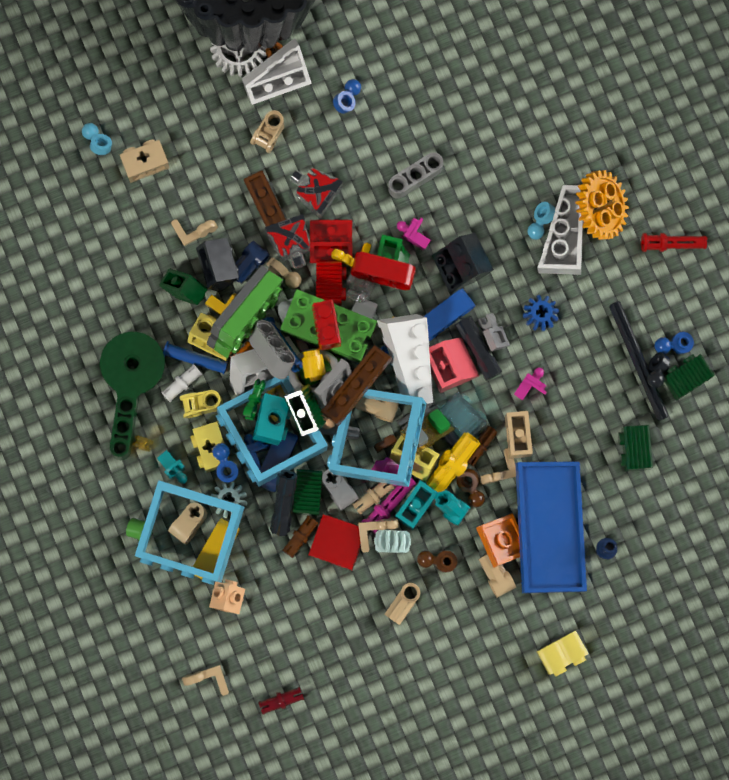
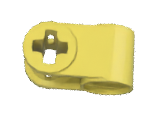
(199, 403)

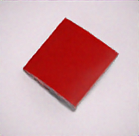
(327, 236)
(336, 542)

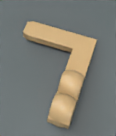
(202, 231)
(495, 477)
(382, 524)
(201, 675)

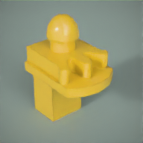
(218, 306)

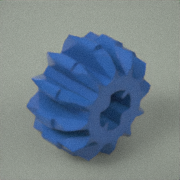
(533, 308)

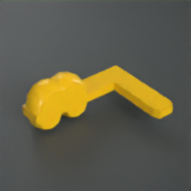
(345, 258)

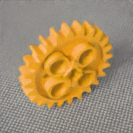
(609, 216)

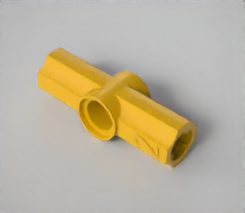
(453, 462)

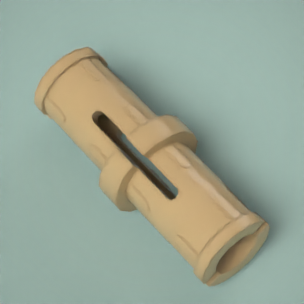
(372, 497)

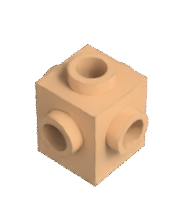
(227, 597)

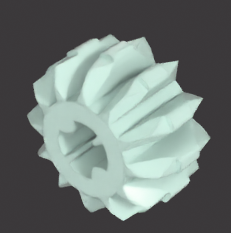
(230, 491)
(392, 541)

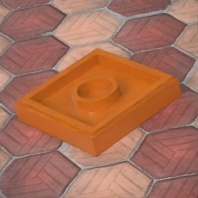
(501, 539)

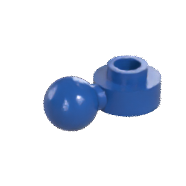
(352, 89)
(665, 345)
(221, 453)

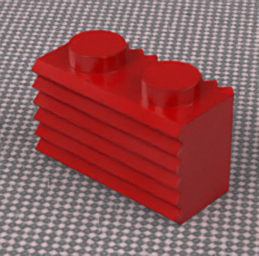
(329, 281)
(326, 325)

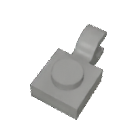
(494, 335)

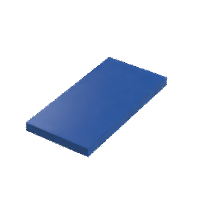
(550, 527)

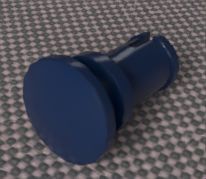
(606, 548)

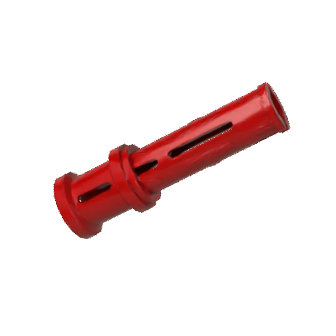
(662, 240)

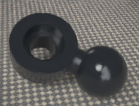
(658, 364)

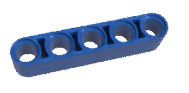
(446, 314)

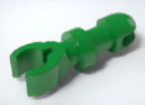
(251, 408)

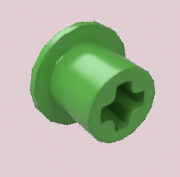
(135, 528)

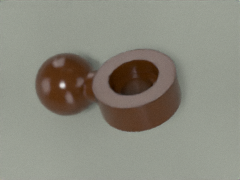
(475, 498)
(427, 559)

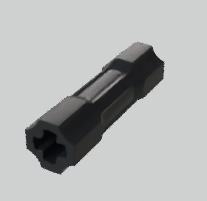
(470, 334)
(285, 489)

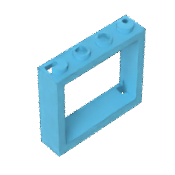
(409, 450)
(244, 455)
(188, 571)

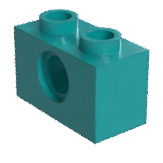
(265, 430)
(416, 505)

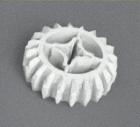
(239, 65)

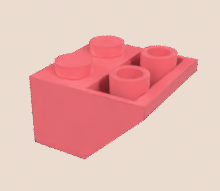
(451, 364)

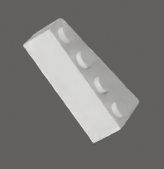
(564, 242)
(409, 348)

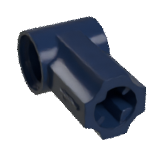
(251, 258)

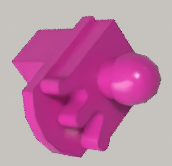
(411, 234)
(529, 381)
(387, 466)

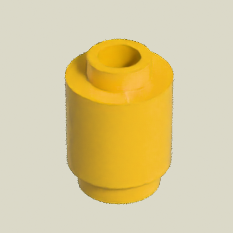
(313, 365)

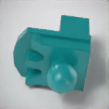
(173, 468)

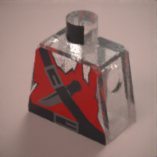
(316, 190)
(290, 240)

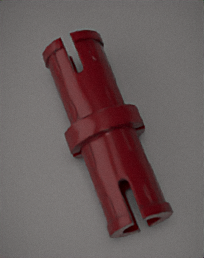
(281, 700)

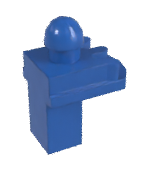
(255, 447)

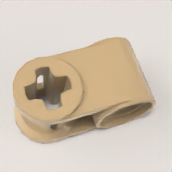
(267, 135)
(186, 525)

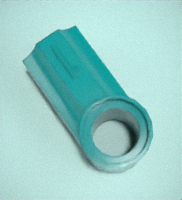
(452, 507)

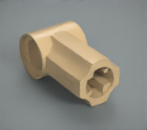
(381, 409)
(499, 578)
(401, 605)

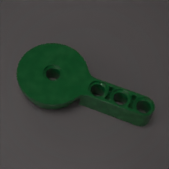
(130, 383)

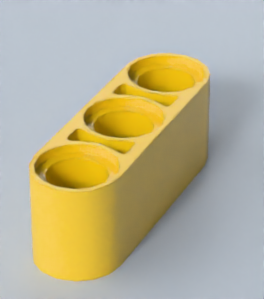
(208, 557)

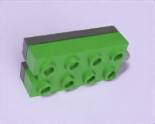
(244, 312)
(353, 327)

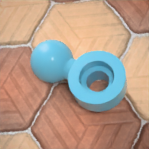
(100, 143)
(543, 215)

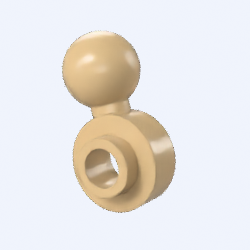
(292, 279)

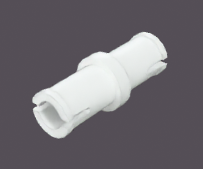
(181, 383)

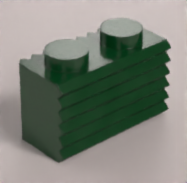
(183, 286)
(688, 376)
(304, 410)
(636, 448)
(308, 492)

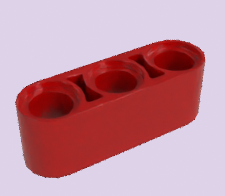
(383, 271)

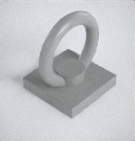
(330, 381)

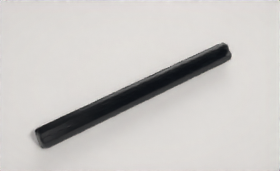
(638, 359)

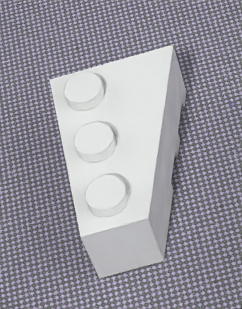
(277, 74)
(247, 368)

